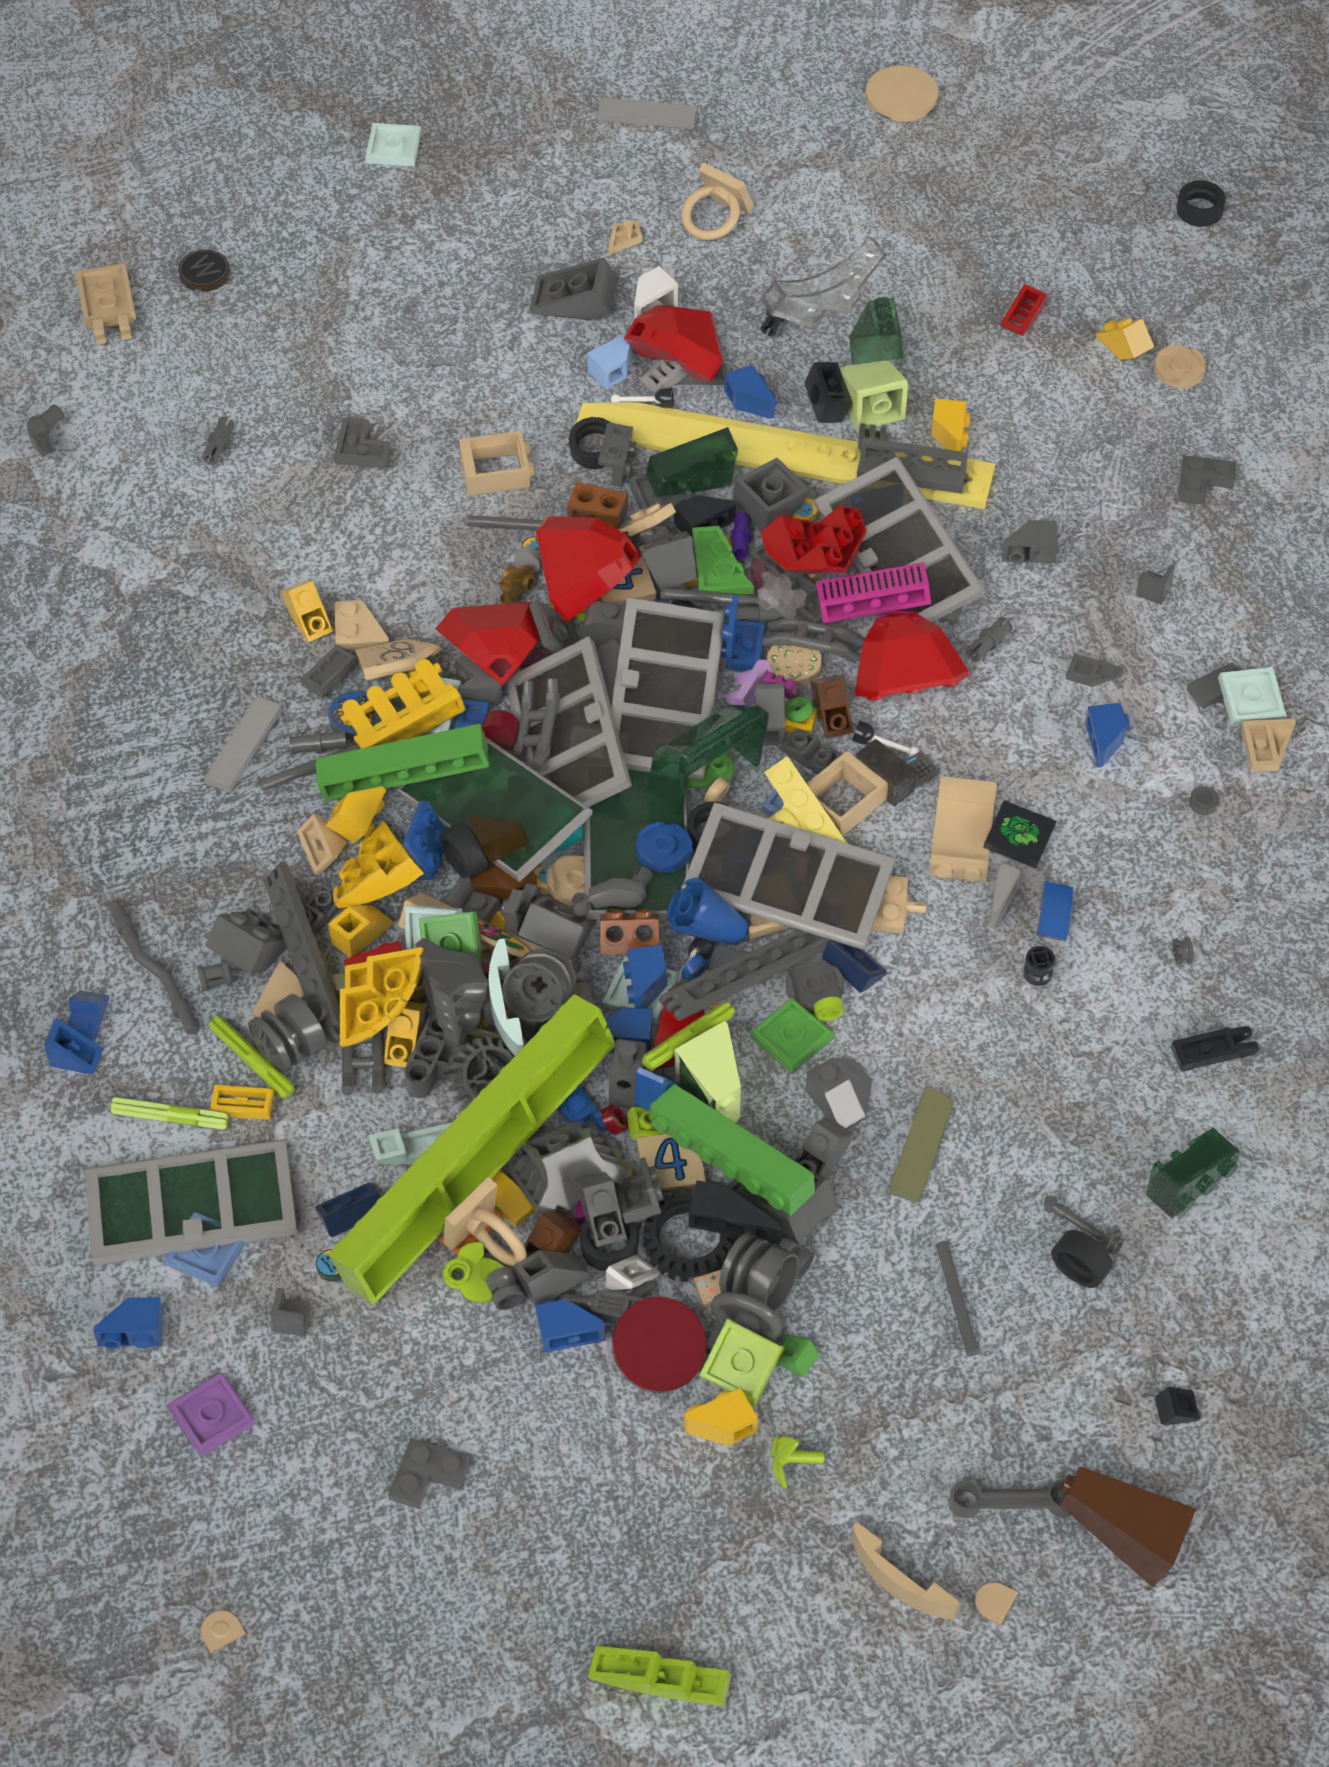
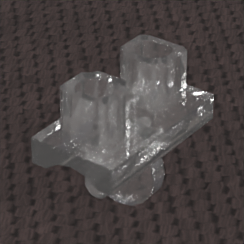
(778, 594)

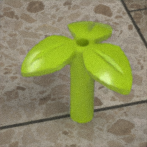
(784, 1452)

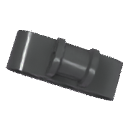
(430, 1067)

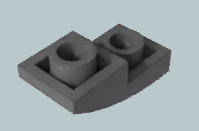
(808, 751)
(320, 908)

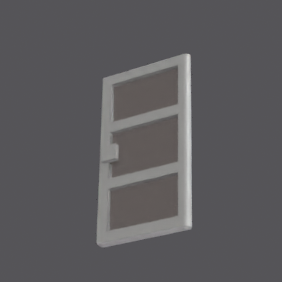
(904, 533)
(664, 676)
(584, 740)
(791, 875)

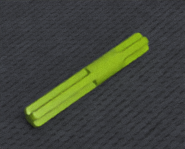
(666, 1049)
(251, 1057)
(169, 1113)

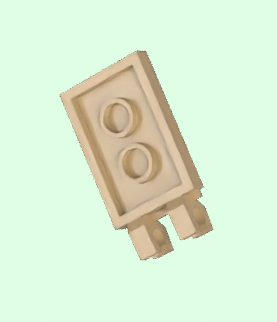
(106, 300)

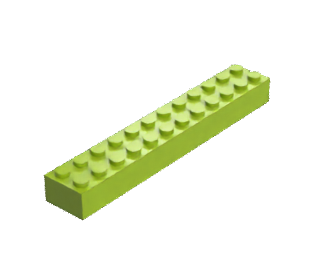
(472, 1149)

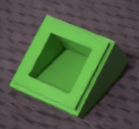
(797, 1355)

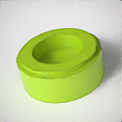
(829, 1008)

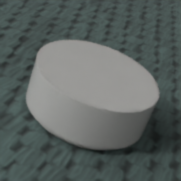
(528, 556)

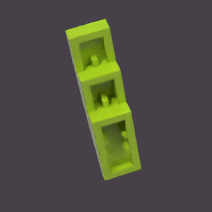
(659, 1676)

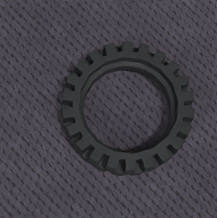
(671, 1264)

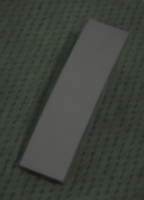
(811, 610)

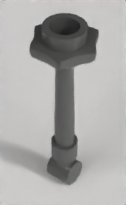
(1110, 1241)

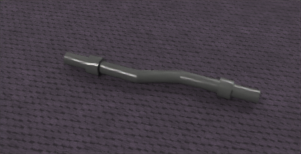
(179, 1004)

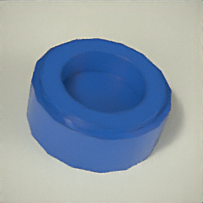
(694, 968)

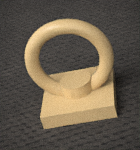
(725, 191)
(474, 1216)

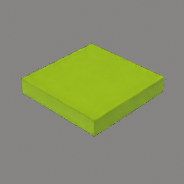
(741, 1361)

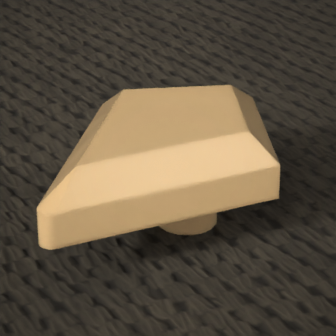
(624, 236)

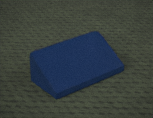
(854, 964)
(346, 1209)

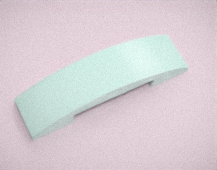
(508, 1028)
(405, 1148)

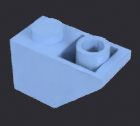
(610, 361)

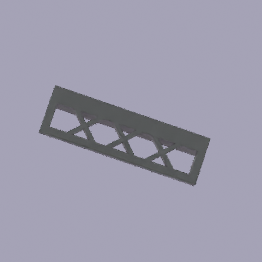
(926, 474)

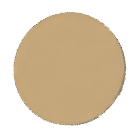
(902, 93)

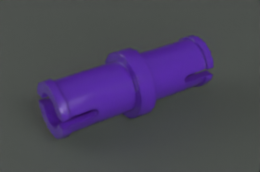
(741, 535)

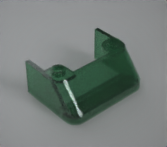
(730, 727)

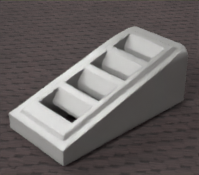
(663, 366)
(1005, 888)

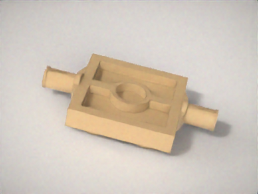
(896, 906)

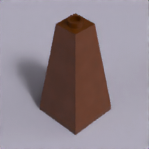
(1128, 1520)

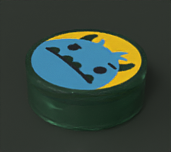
(326, 1268)

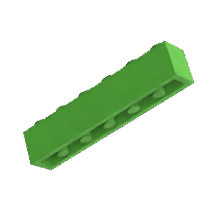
(403, 762)
(732, 1149)

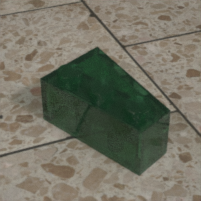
(877, 333)
(694, 465)
(1192, 1173)

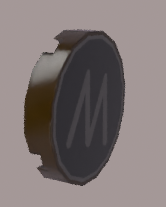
(204, 270)

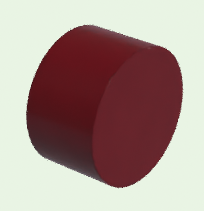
(501, 728)

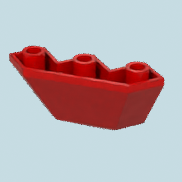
(678, 336)
(815, 546)
(582, 561)
(492, 635)
(905, 656)

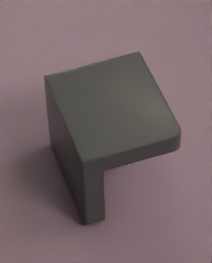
(1155, 586)
(289, 1315)

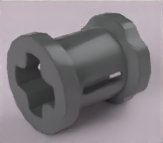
(214, 975)

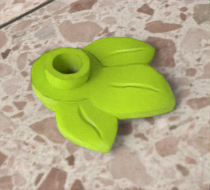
(475, 1270)

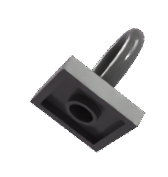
(746, 1312)

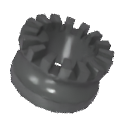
(1183, 950)

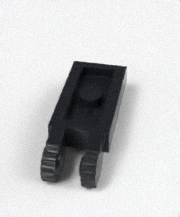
(1213, 1047)

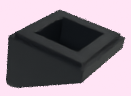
(1176, 1406)

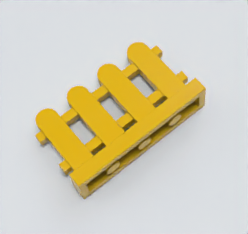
(413, 720)

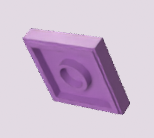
(211, 1414)

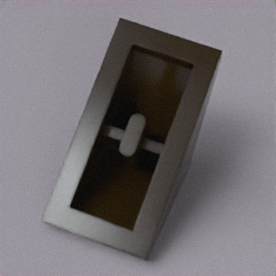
(498, 836)

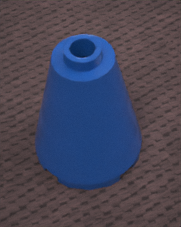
(705, 914)

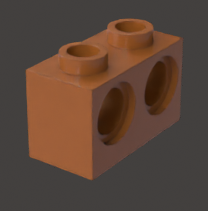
(598, 503)
(629, 938)

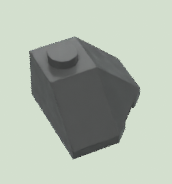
(840, 1090)

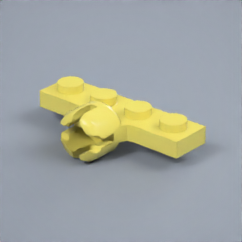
(800, 805)

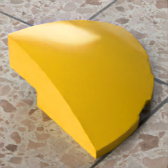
(377, 870)
(376, 993)

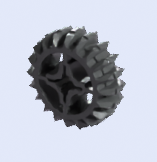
(483, 1066)

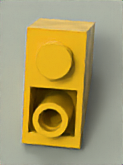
(1125, 338)
(949, 422)
(307, 610)
(355, 812)
(357, 928)
(404, 1034)
(723, 1419)

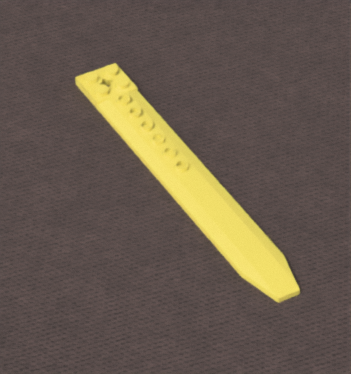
(757, 444)

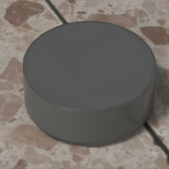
(1203, 800)

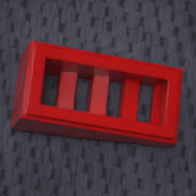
(1032, 295)

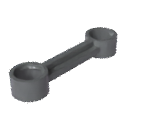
(1005, 1499)

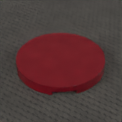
(659, 1344)

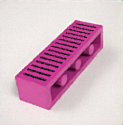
(873, 592)

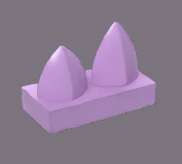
(748, 680)

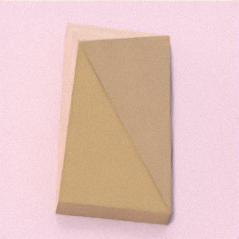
(320, 843)

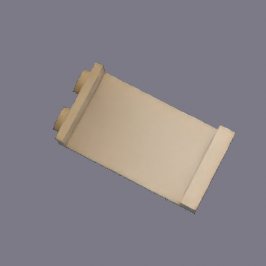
(961, 828)

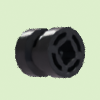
(1039, 965)

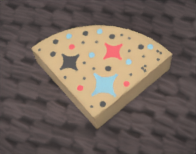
(707, 1287)

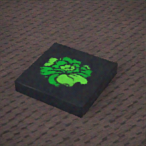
(1019, 834)

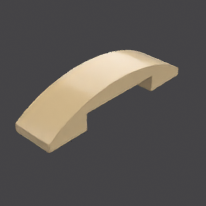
(933, 1601)

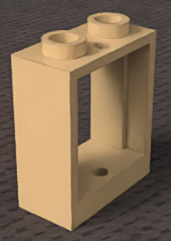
(495, 446)
(861, 778)

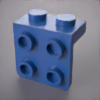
(742, 638)
(423, 840)

